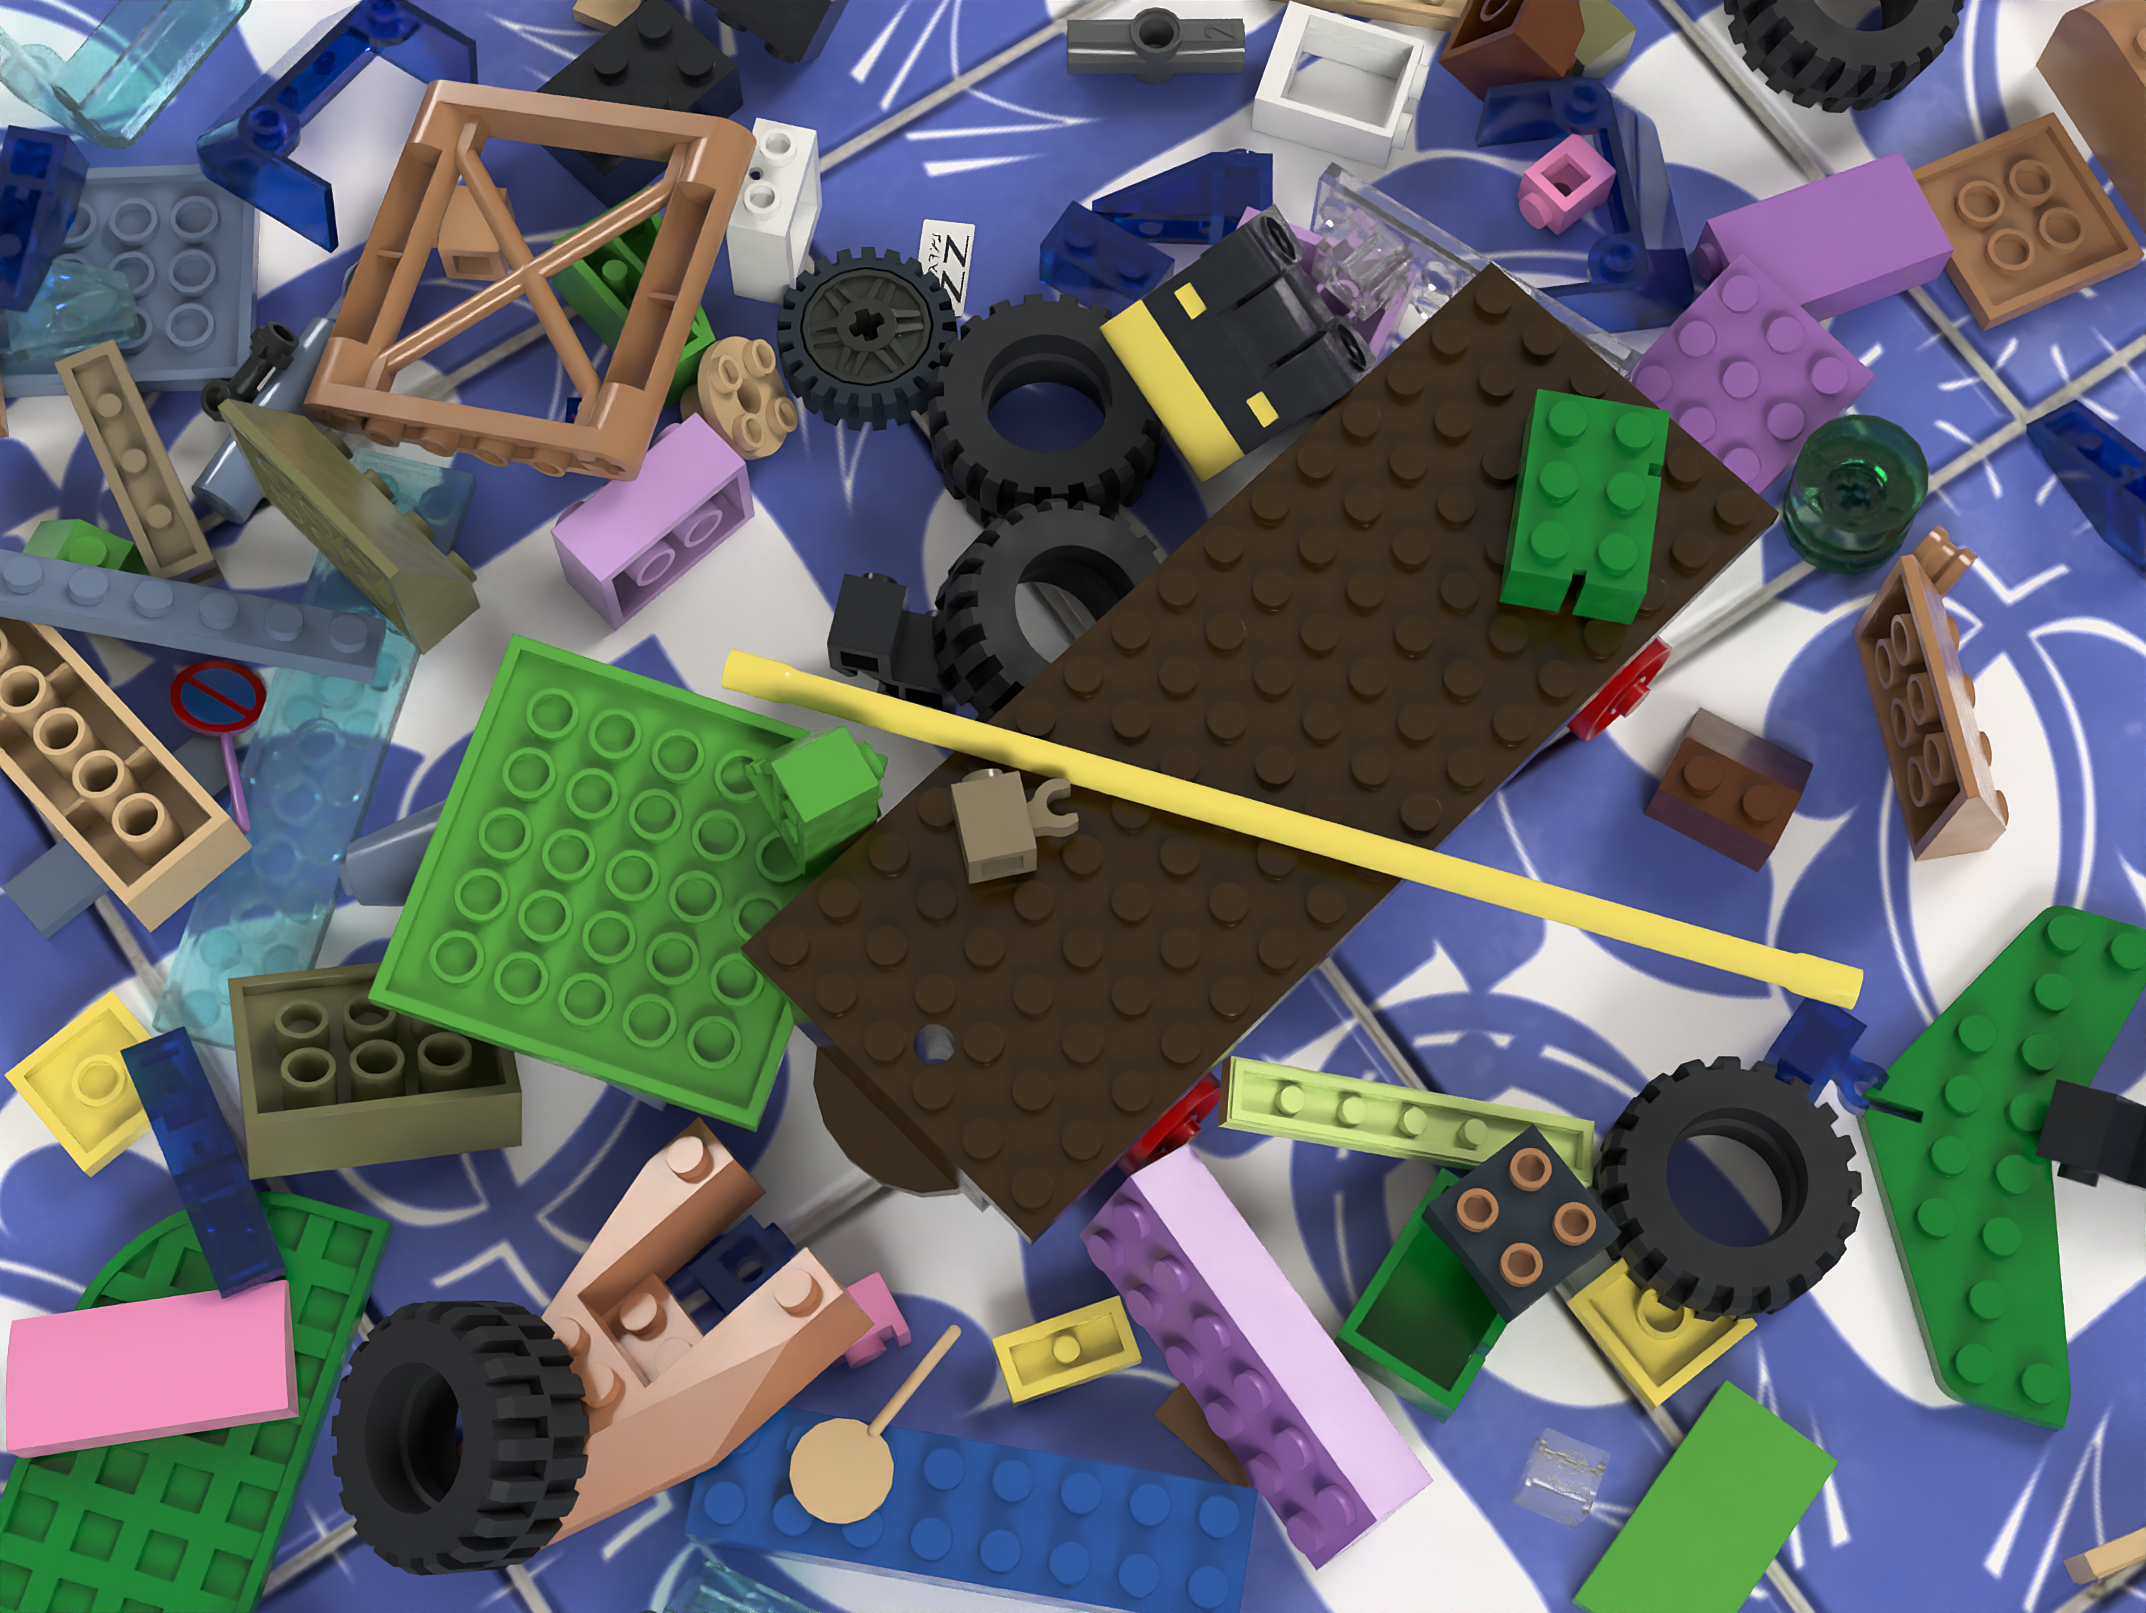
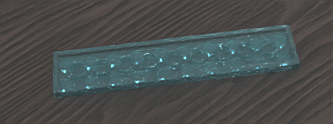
(305, 787)

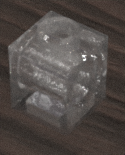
(1363, 265)
(1560, 1478)

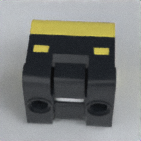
(1238, 346)

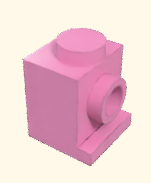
(1564, 185)
(880, 1306)

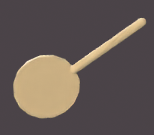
(845, 1466)

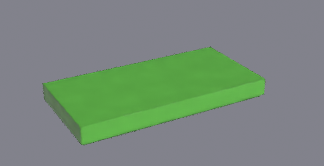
(1710, 1514)

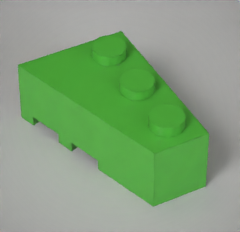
(604, 287)
(819, 794)

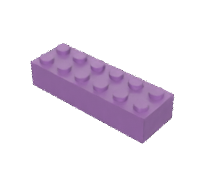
(1253, 1356)

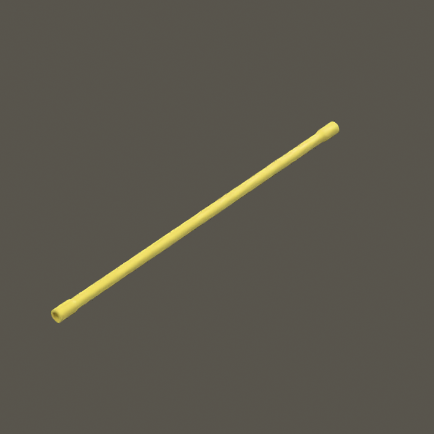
(1798, 972)

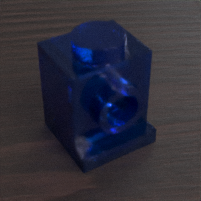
(719, 1267)

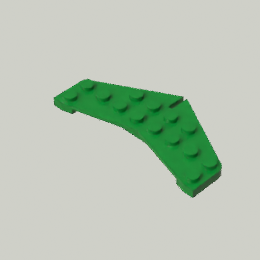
(1964, 1179)

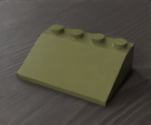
(354, 522)
(356, 1083)

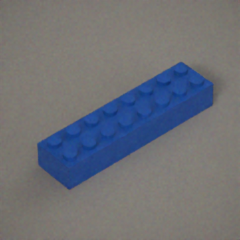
(994, 1522)

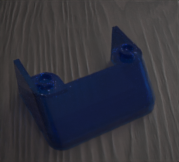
(255, 135)
(1642, 270)

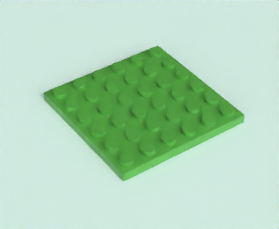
(604, 886)

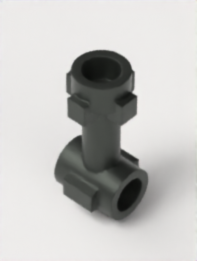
(270, 349)

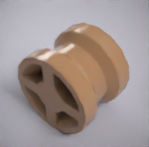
(1943, 560)

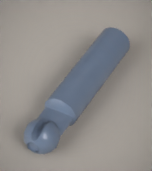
(226, 480)

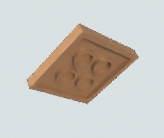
(2025, 221)

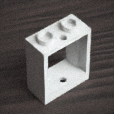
(1351, 44)
(775, 214)

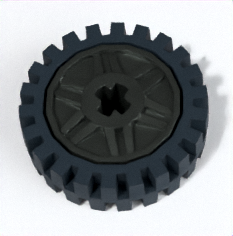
(826, 347)

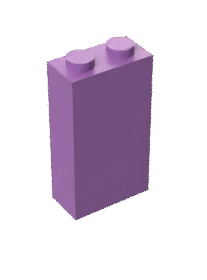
(1835, 238)

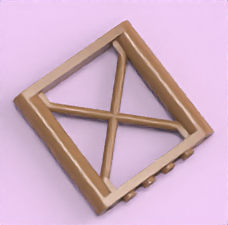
(615, 417)

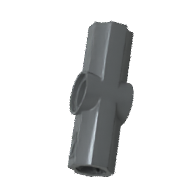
(1187, 44)

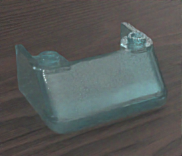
(122, 69)

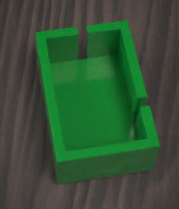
(1585, 505)
(1422, 1319)

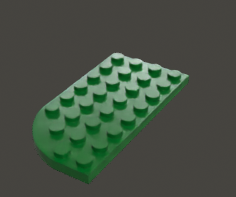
(200, 1512)

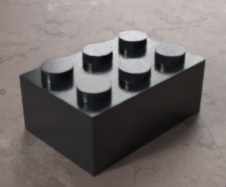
(646, 62)

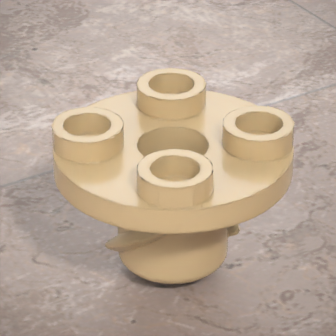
(742, 397)

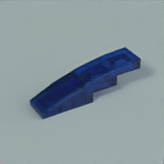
(203, 1162)

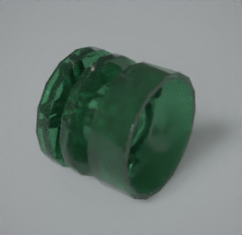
(1862, 465)

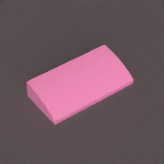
(150, 1370)

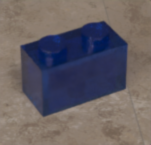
(1100, 261)

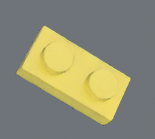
(1066, 1351)

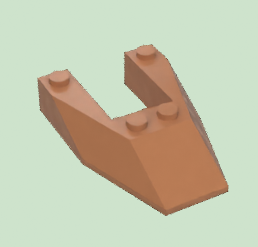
(654, 1384)

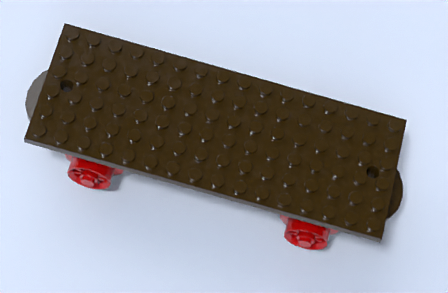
(1298, 650)

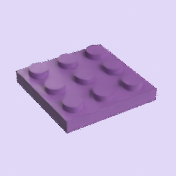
(1750, 374)

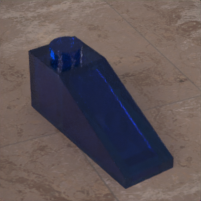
(1193, 201)
(38, 205)
(2100, 473)

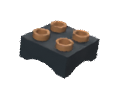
(1520, 1223)

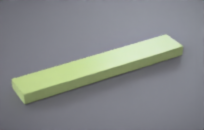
(1388, 1117)

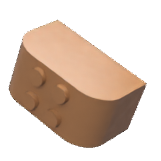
(2100, 80)

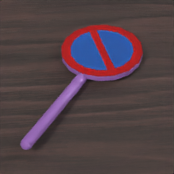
(220, 702)

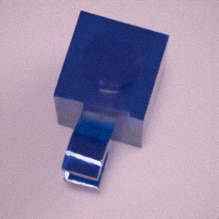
(1819, 1048)

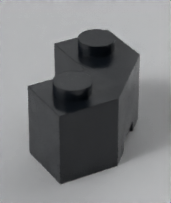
(888, 642)
(2095, 1136)

